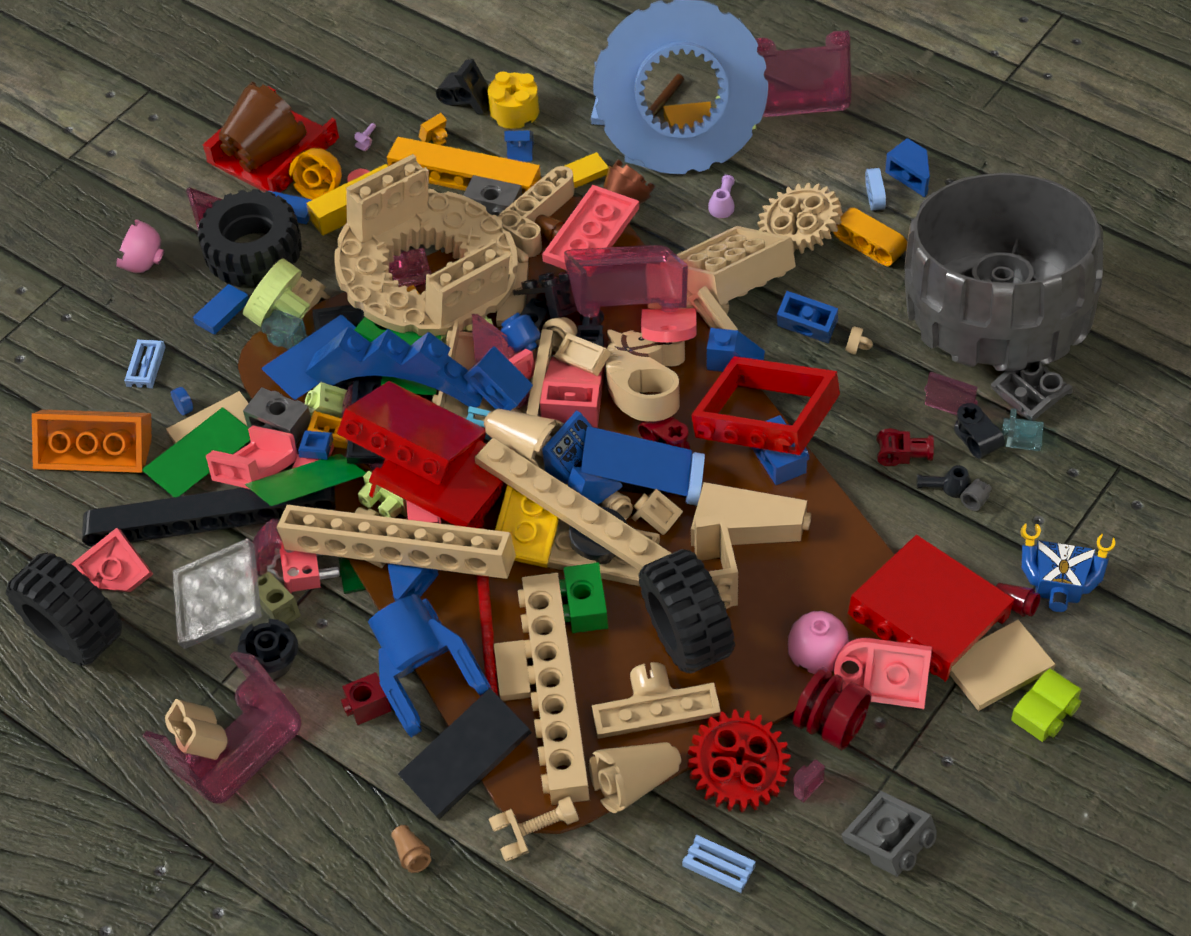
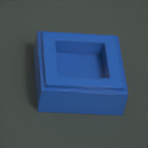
(315, 445)

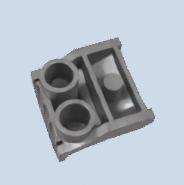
(1031, 389)

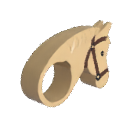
(640, 367)

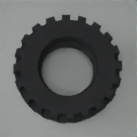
(245, 215)
(64, 608)
(686, 610)

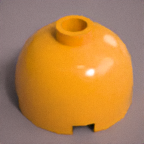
(315, 172)

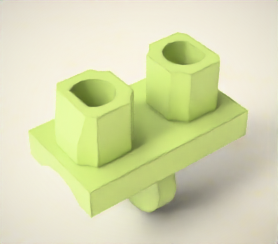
(391, 504)

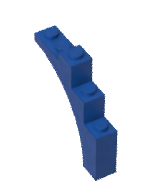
(389, 355)

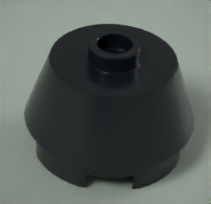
(271, 645)

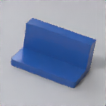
(498, 380)

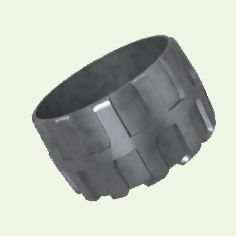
(1004, 270)

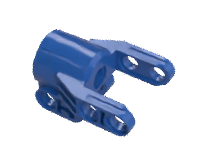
(409, 638)

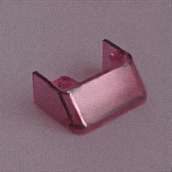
(252, 738)

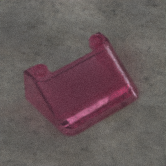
(626, 277)

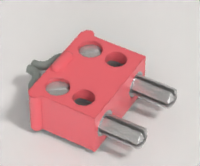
(301, 570)

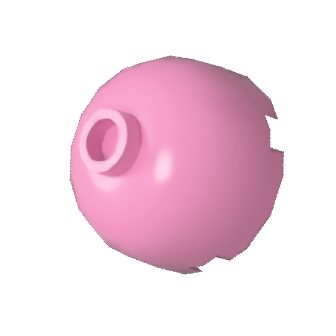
(140, 248)
(817, 641)

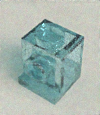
(284, 329)

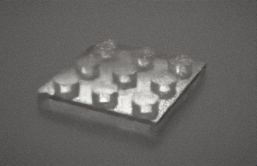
(216, 593)

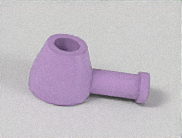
(721, 203)

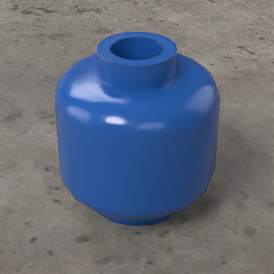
(520, 332)

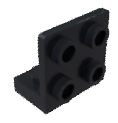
(557, 292)

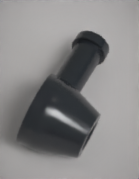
(953, 482)

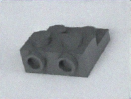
(891, 833)

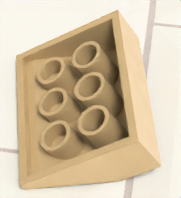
(737, 262)

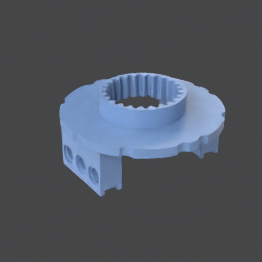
(673, 27)

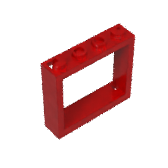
(773, 376)

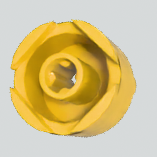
(513, 99)

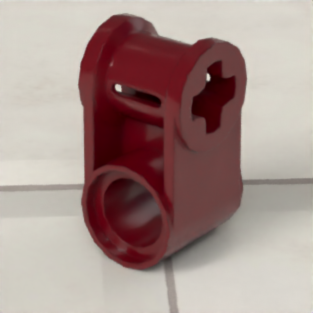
(665, 431)

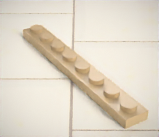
(568, 505)

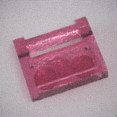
(410, 268)

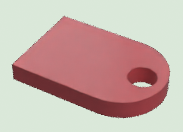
(668, 326)
(888, 669)

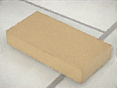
(711, 310)
(582, 354)
(512, 670)

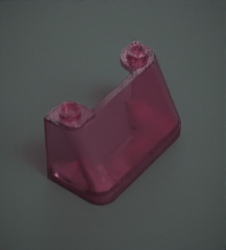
(808, 77)

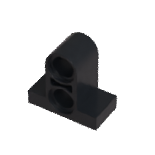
(465, 87)

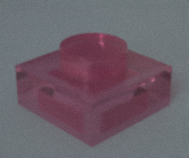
(808, 780)

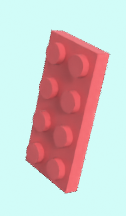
(593, 224)

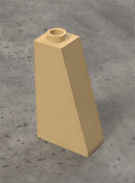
(754, 515)

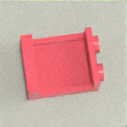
(264, 456)

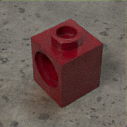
(363, 688)

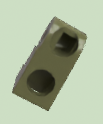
(277, 599)

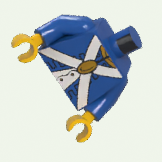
(1062, 570)

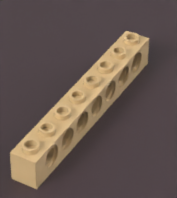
(397, 541)
(545, 592)

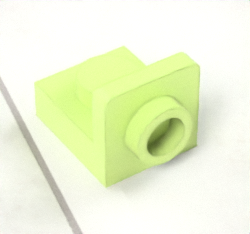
(326, 399)

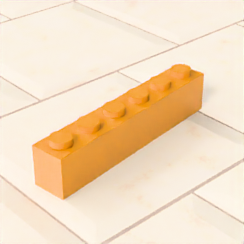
(456, 167)

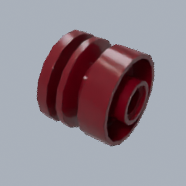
(838, 711)

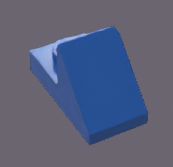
(519, 145)

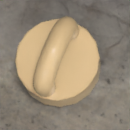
(857, 341)

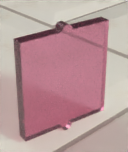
(948, 393)

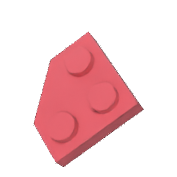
(113, 564)

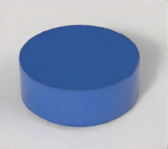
(182, 400)

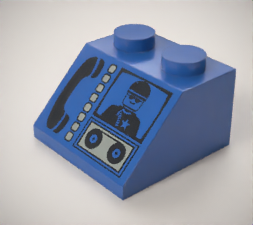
(566, 448)

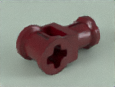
(902, 447)

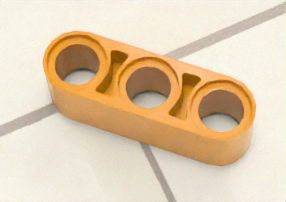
(870, 237)

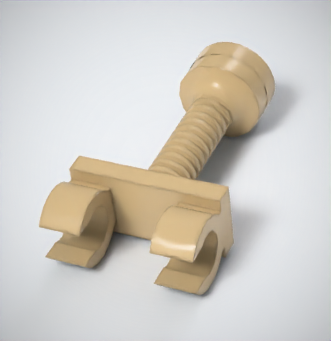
(564, 812)

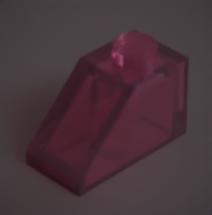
(487, 336)

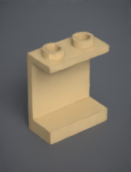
(713, 542)

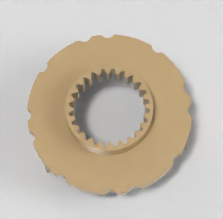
(399, 211)

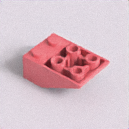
(570, 390)

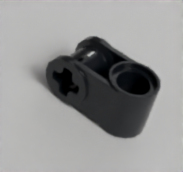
(977, 431)

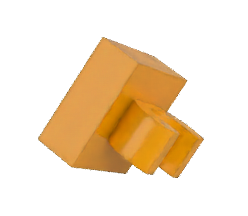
(434, 130)

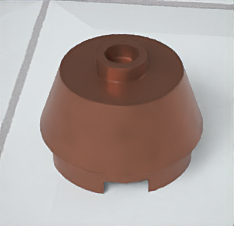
(627, 182)

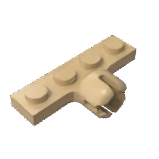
(654, 704)

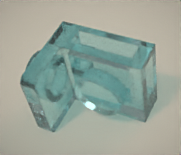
(1022, 433)

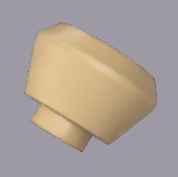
(560, 328)

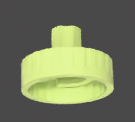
(276, 293)

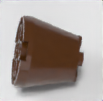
(260, 128)

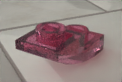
(266, 542)

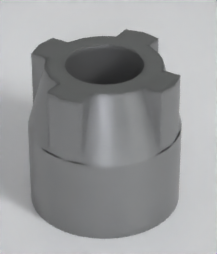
(975, 495)

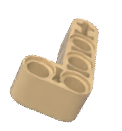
(541, 198)

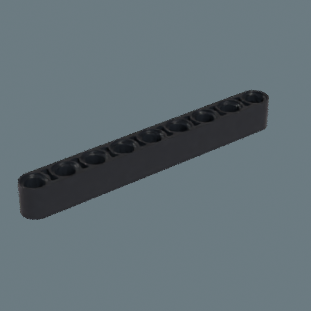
(192, 514)

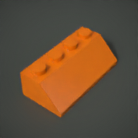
(90, 440)

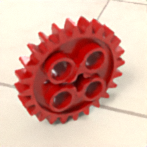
(734, 787)

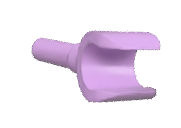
(363, 139)

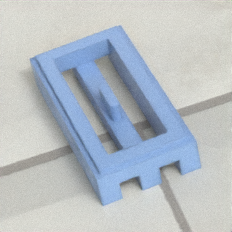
(141, 380)
(721, 852)

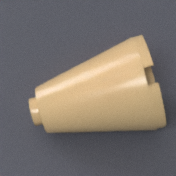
(522, 432)
(631, 772)

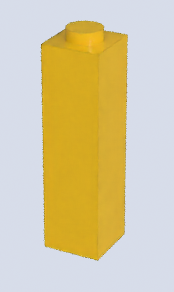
(330, 209)

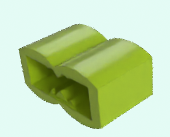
(1047, 705)

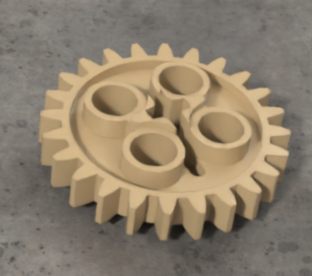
(803, 215)

